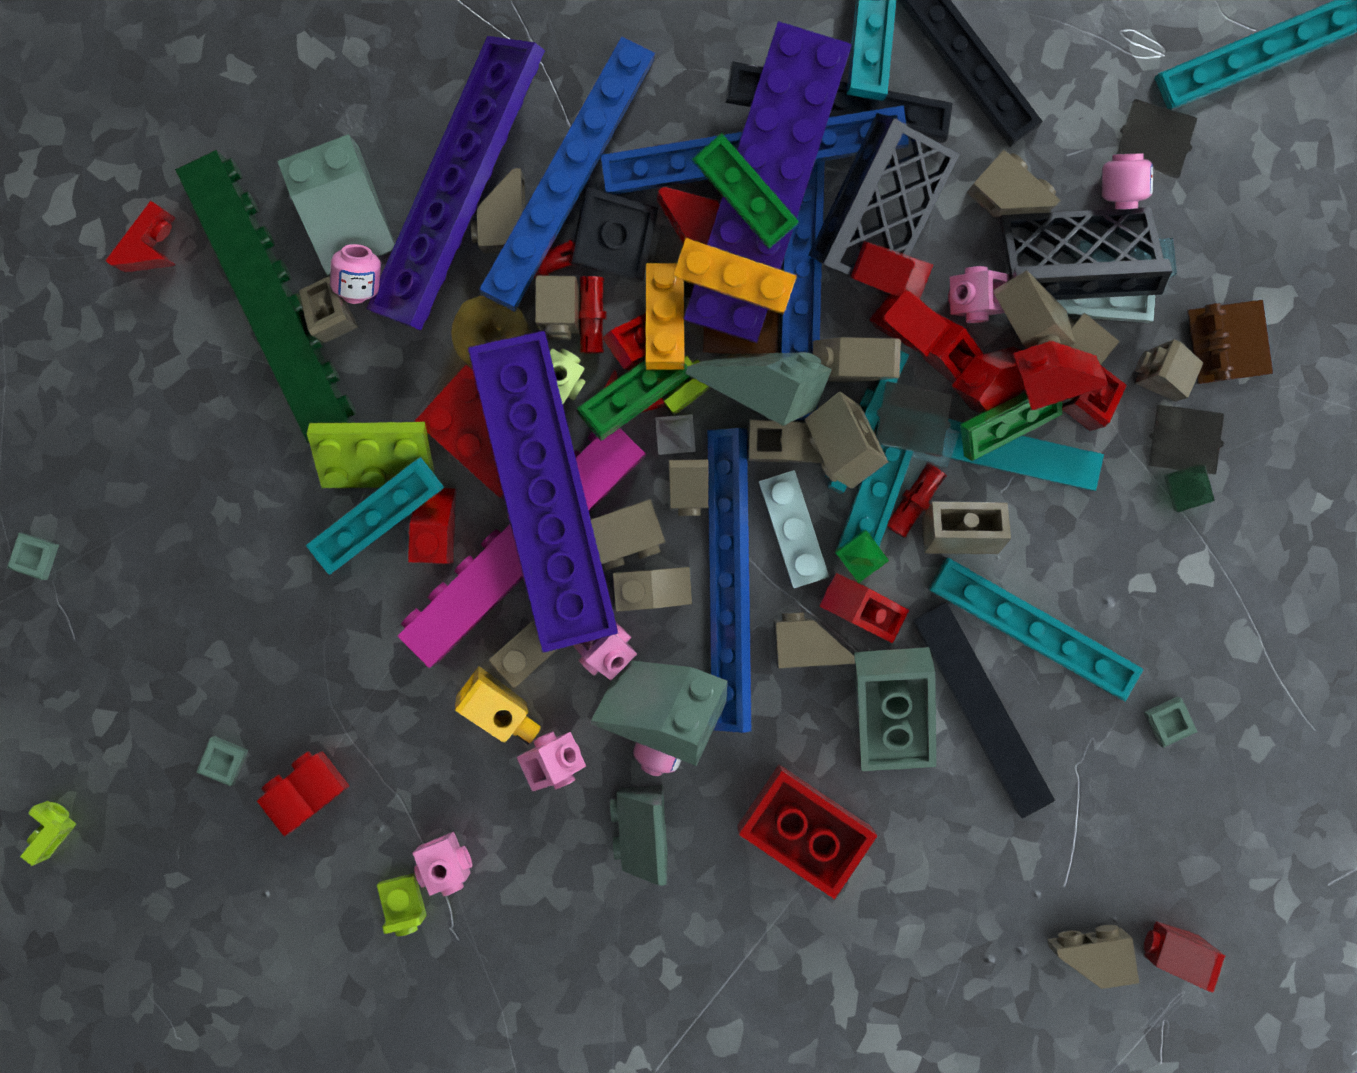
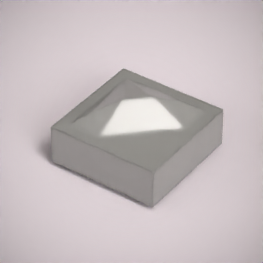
(675, 434)

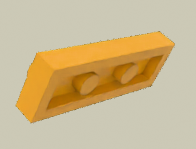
(734, 276)
(664, 318)

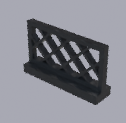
(862, 185)
(1089, 277)

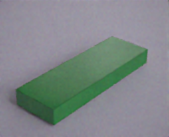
(745, 191)
(628, 398)
(1003, 425)

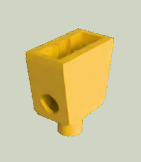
(484, 697)

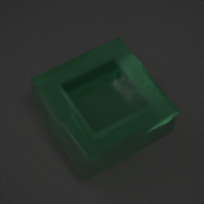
(1189, 487)

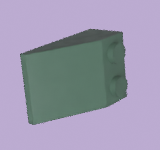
(336, 199)
(770, 383)
(663, 707)
(896, 708)
(641, 832)

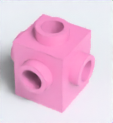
(973, 294)
(606, 654)
(551, 761)
(438, 853)

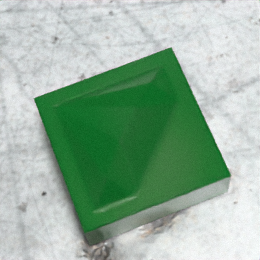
(862, 556)

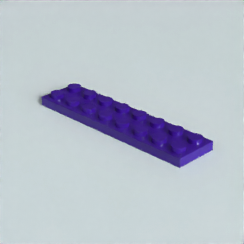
(781, 147)
(455, 180)
(542, 491)

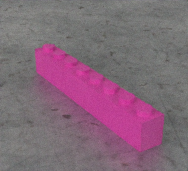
(497, 568)

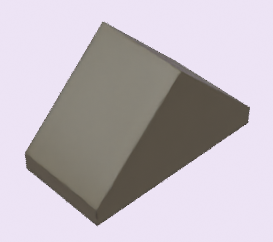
(325, 311)

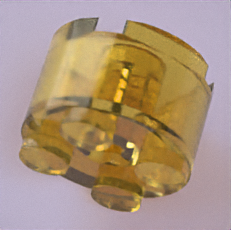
(478, 318)

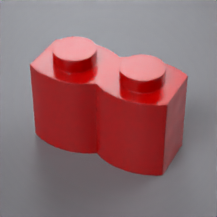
(302, 793)

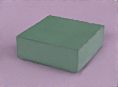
(32, 556)
(1170, 722)
(222, 761)

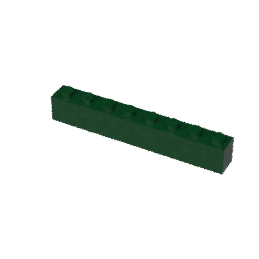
(264, 291)

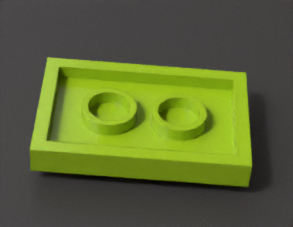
(366, 452)

